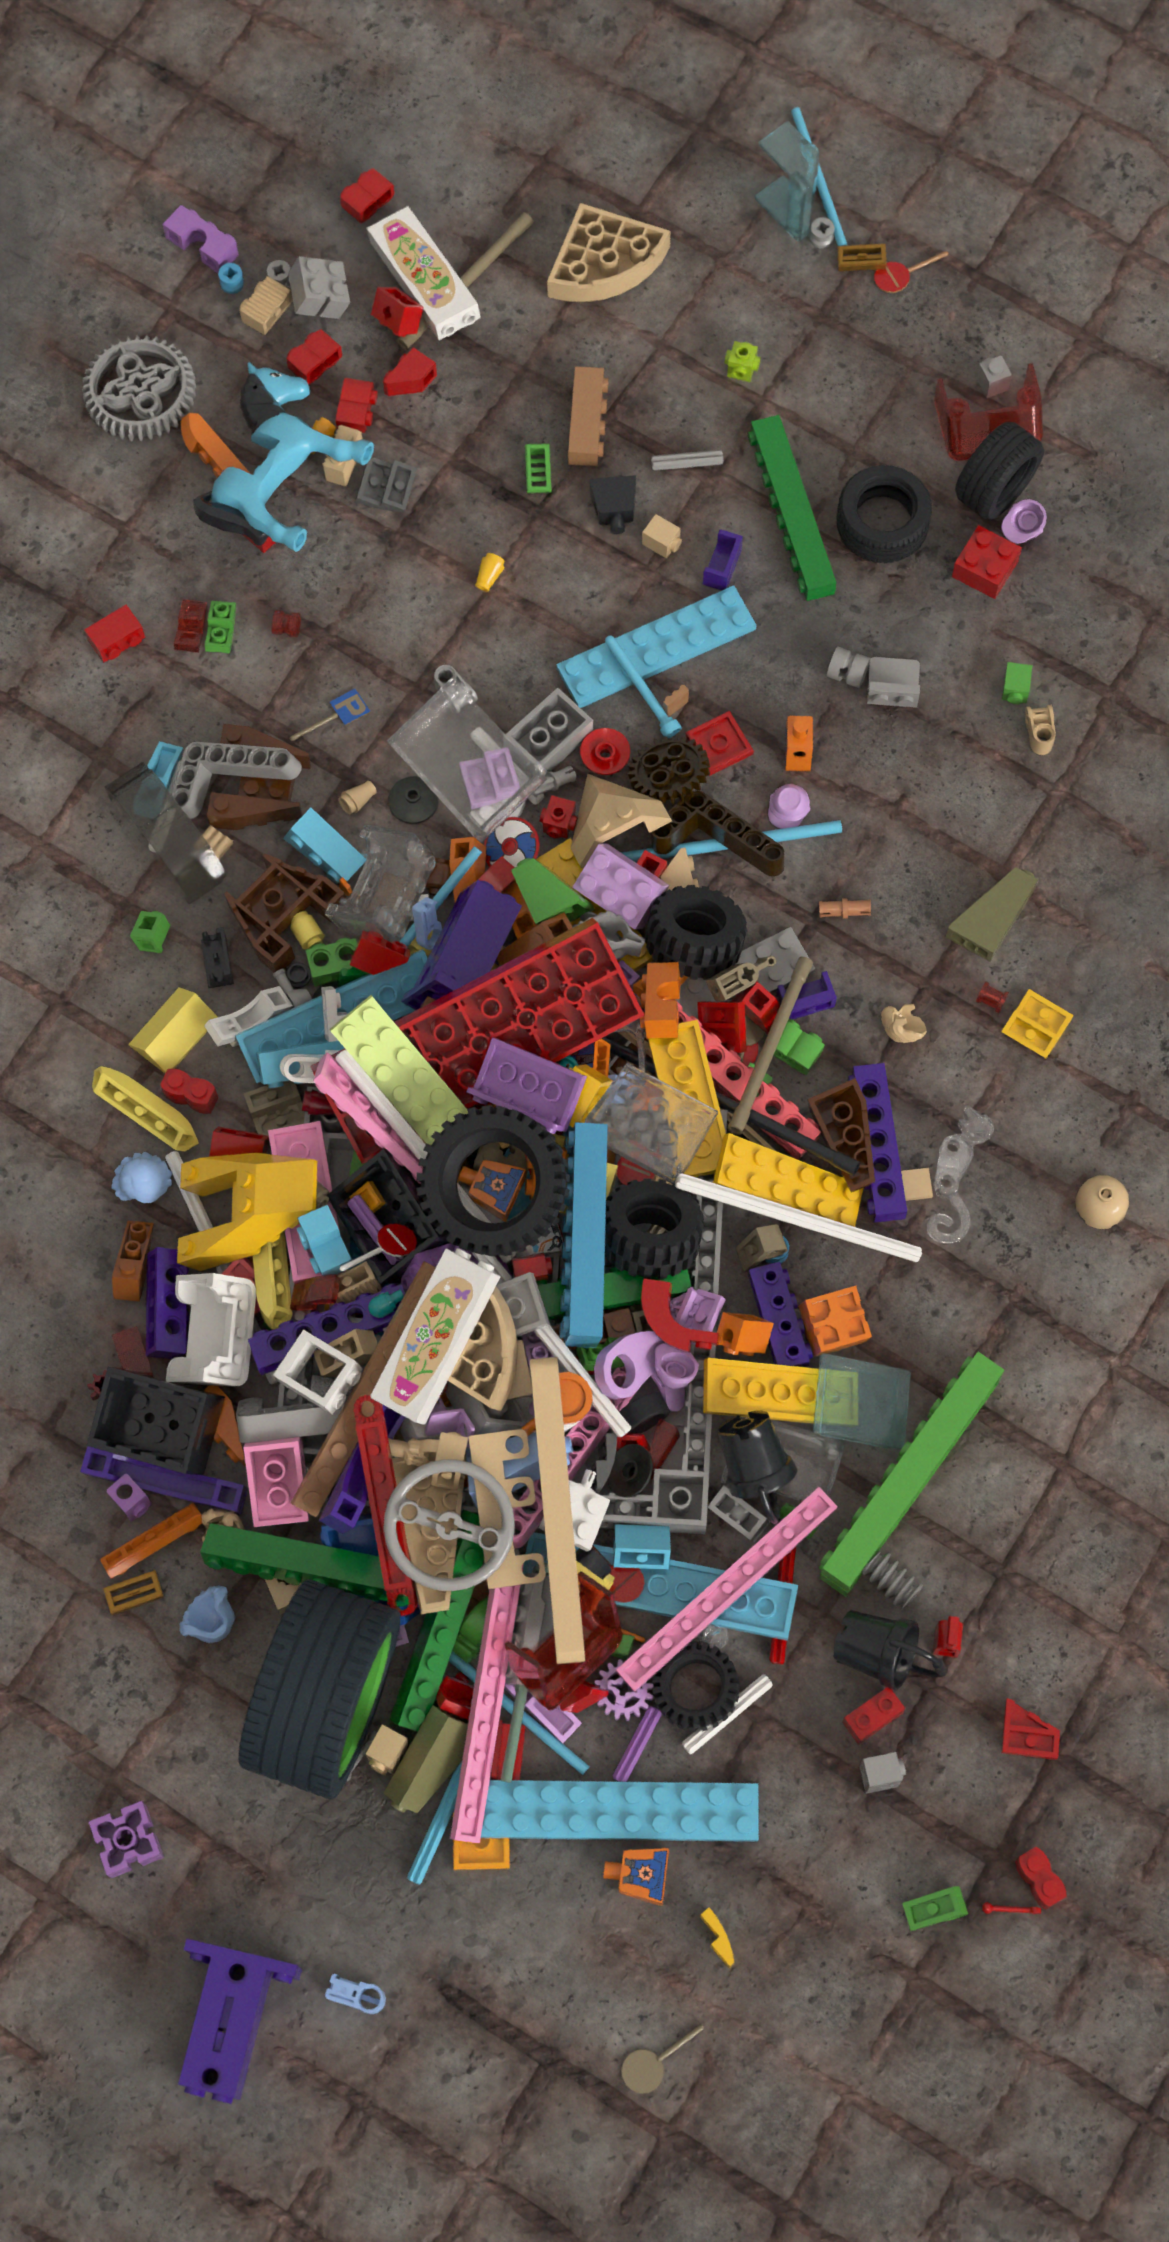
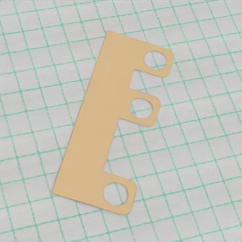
(489, 1453)

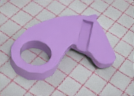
(638, 1356)

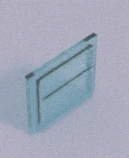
(861, 1401)

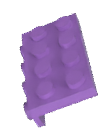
(528, 1085)

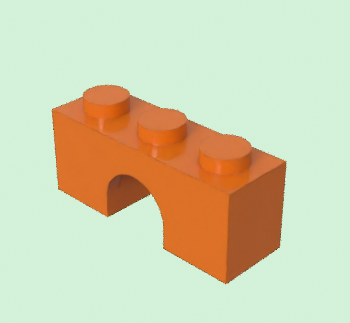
(660, 1015)

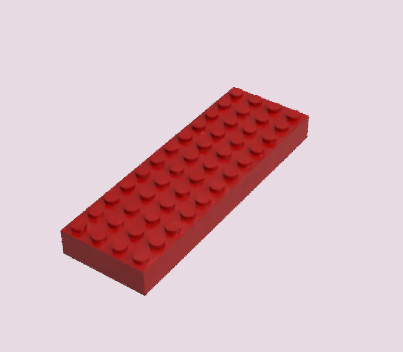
(540, 1002)

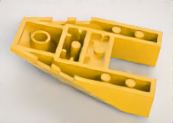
(265, 1201)

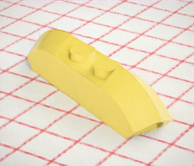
(144, 1108)
(273, 1282)

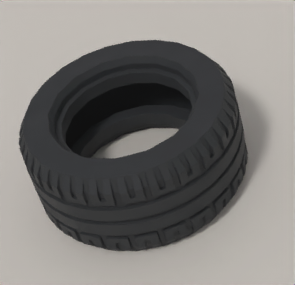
(999, 470)
(891, 483)

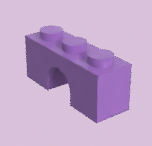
(187, 227)

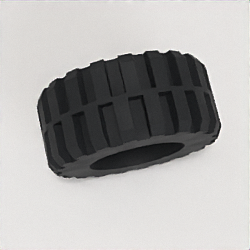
(701, 911)
(652, 1204)

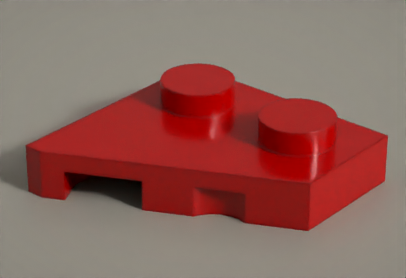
(726, 1021)
(1027, 1734)

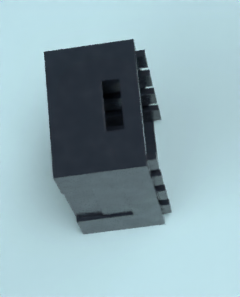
(394, 1184)
(123, 1428)

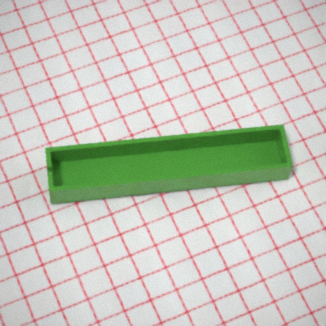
(913, 1471)

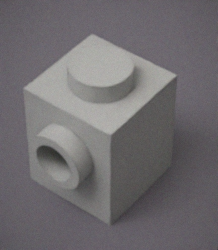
(994, 376)

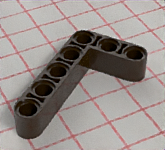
(723, 826)

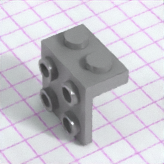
(893, 682)

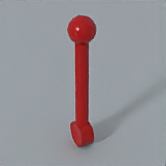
(988, 1908)

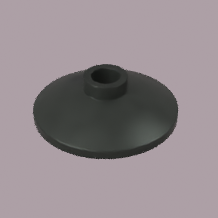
(412, 810)
(630, 1470)

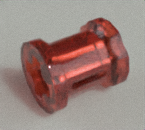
(992, 997)

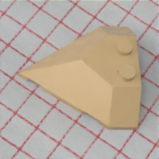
(610, 810)

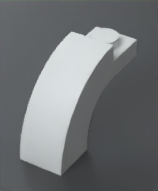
(262, 1008)

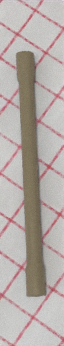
(515, 230)
(742, 1111)

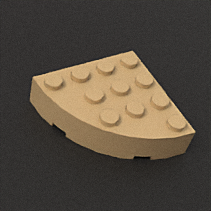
(605, 256)
(489, 1356)

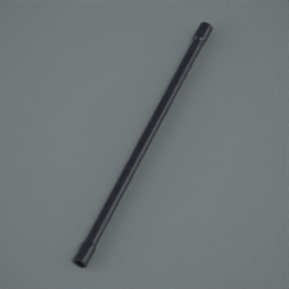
(836, 1158)

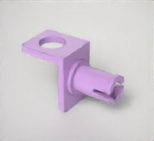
(448, 1421)

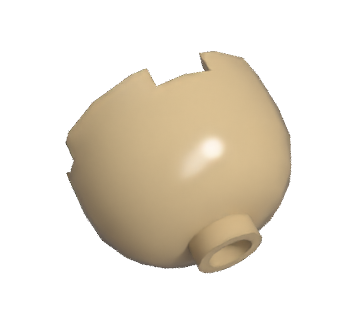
(1102, 1201)

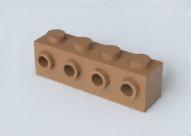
(586, 416)

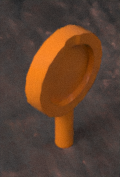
(575, 1399)

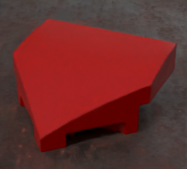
(456, 1695)

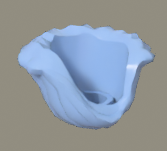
(141, 1178)
(209, 1616)

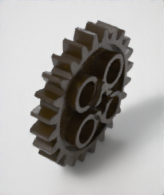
(669, 769)

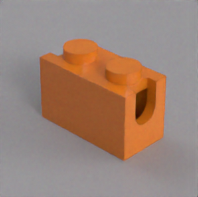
(744, 1333)

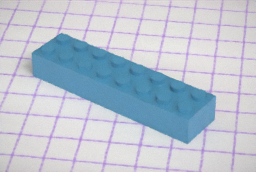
(585, 1236)

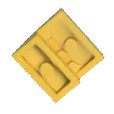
(1037, 1023)

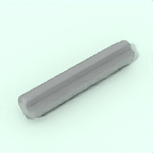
(685, 460)

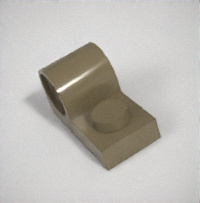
(760, 1245)

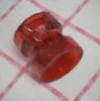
(286, 623)

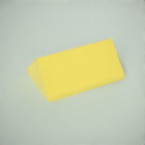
(173, 1030)

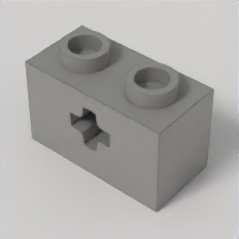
(739, 1514)
(882, 1772)

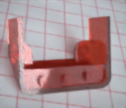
(967, 430)
(602, 1635)

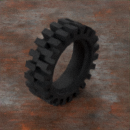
(706, 1716)

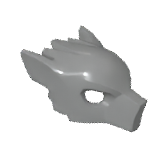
(610, 924)

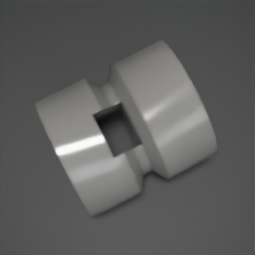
(848, 667)

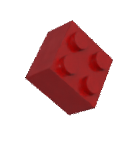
(986, 562)

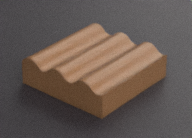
(676, 700)

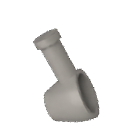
(296, 996)

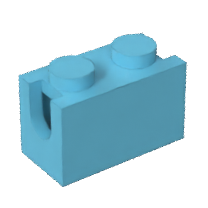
(641, 1546)

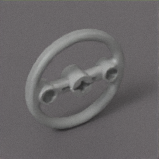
(499, 1548)

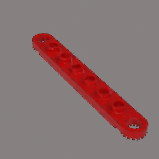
(380, 1484)

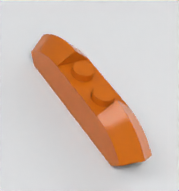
(210, 448)

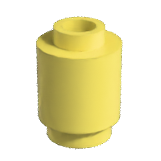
(306, 930)

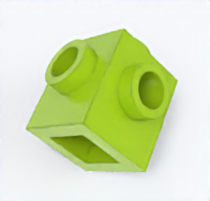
(742, 361)

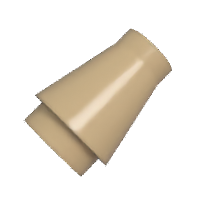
(355, 798)

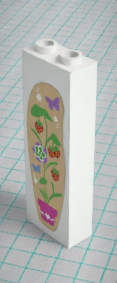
(423, 272)
(435, 1335)

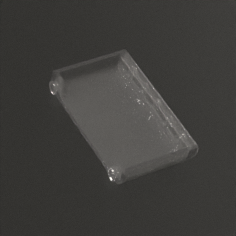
(467, 760)

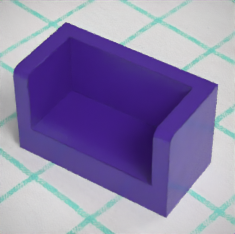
(723, 560)
(812, 998)

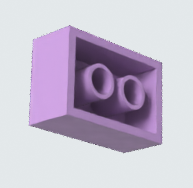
(620, 885)

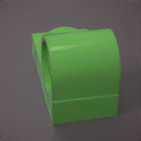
(935, 1908)

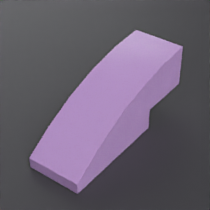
(557, 1722)

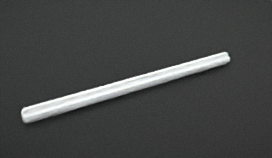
(400, 1125)
(797, 1217)
(202, 1222)
(568, 1360)

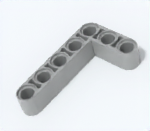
(205, 758)
(282, 1422)

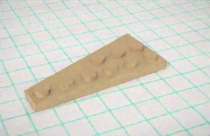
(425, 1546)

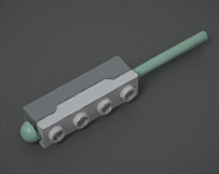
(531, 1630)

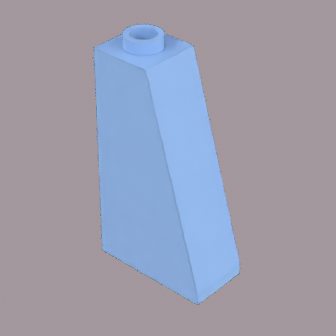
(518, 1467)

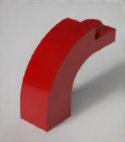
(656, 1308)

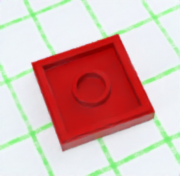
(722, 741)

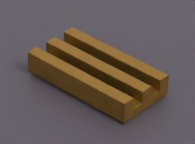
(862, 260)
(137, 1602)

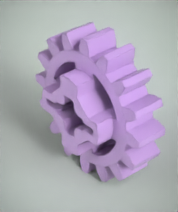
(621, 1701)

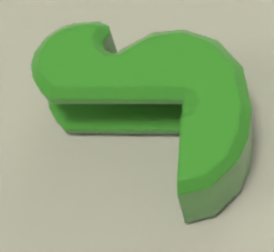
(470, 1634)

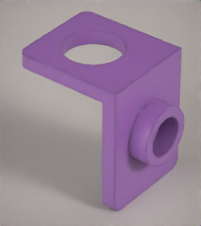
(136, 1504)

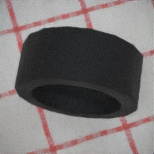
(645, 1412)

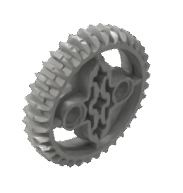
(139, 388)

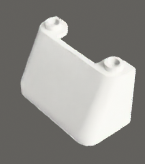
(217, 1330)

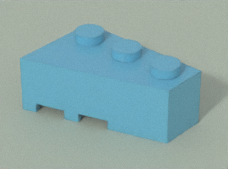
(324, 847)

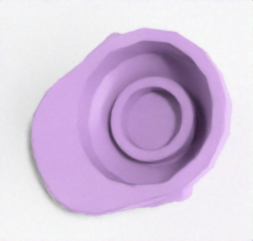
(1024, 521)
(788, 806)
(674, 1367)

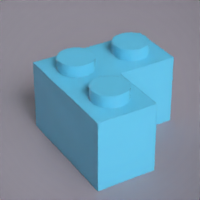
(322, 1236)

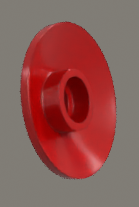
(605, 741)

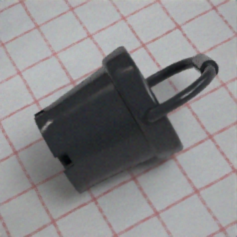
(756, 1460)
(883, 1648)

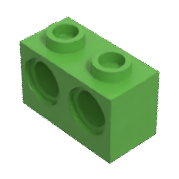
(332, 954)

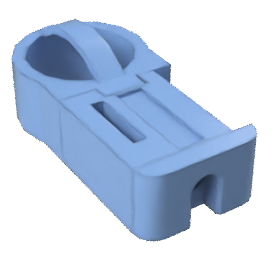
(426, 921)
(351, 1994)

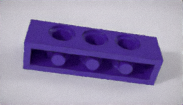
(158, 1341)

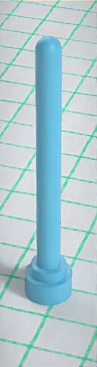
(668, 725)

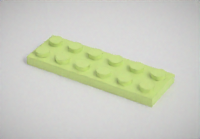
(398, 1068)

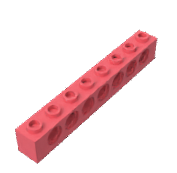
(768, 1093)

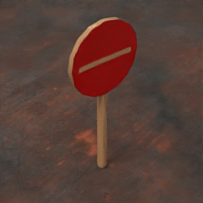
(897, 276)

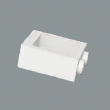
(298, 1357)

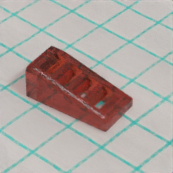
(663, 1443)

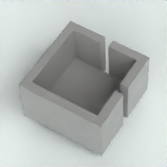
(314, 282)

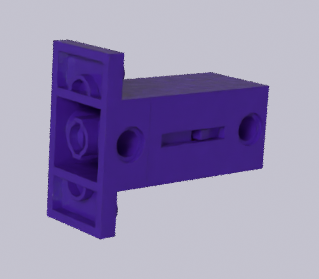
(466, 943)
(228, 2018)

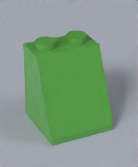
(548, 893)

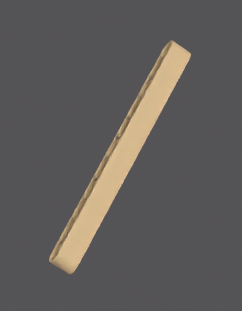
(557, 1510)

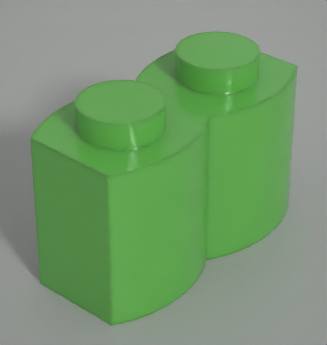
(798, 1048)

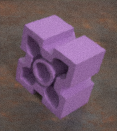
(111, 1831)

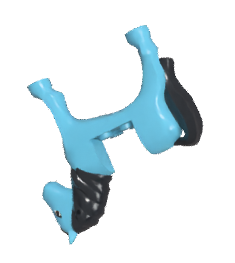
(240, 496)

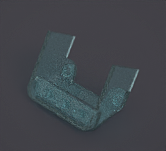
(793, 199)

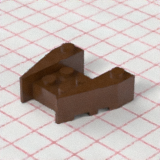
(258, 798)
(273, 902)

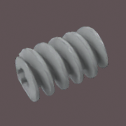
(892, 1579)

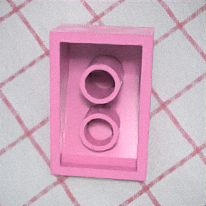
(274, 1477)

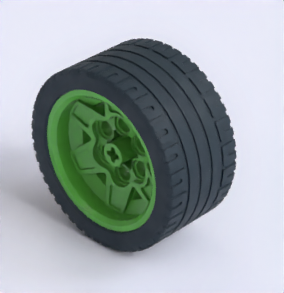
(318, 1689)

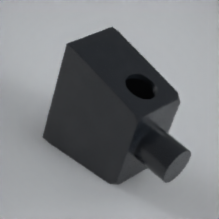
(614, 501)

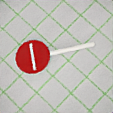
(391, 1239)

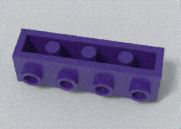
(778, 1306)

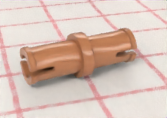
(845, 908)

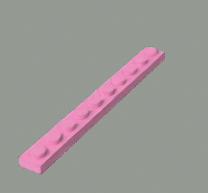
(726, 1589)
(484, 1714)

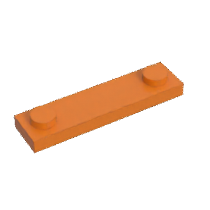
(152, 1540)

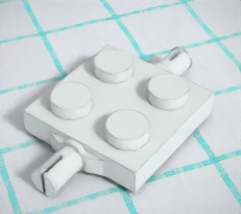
(587, 1511)

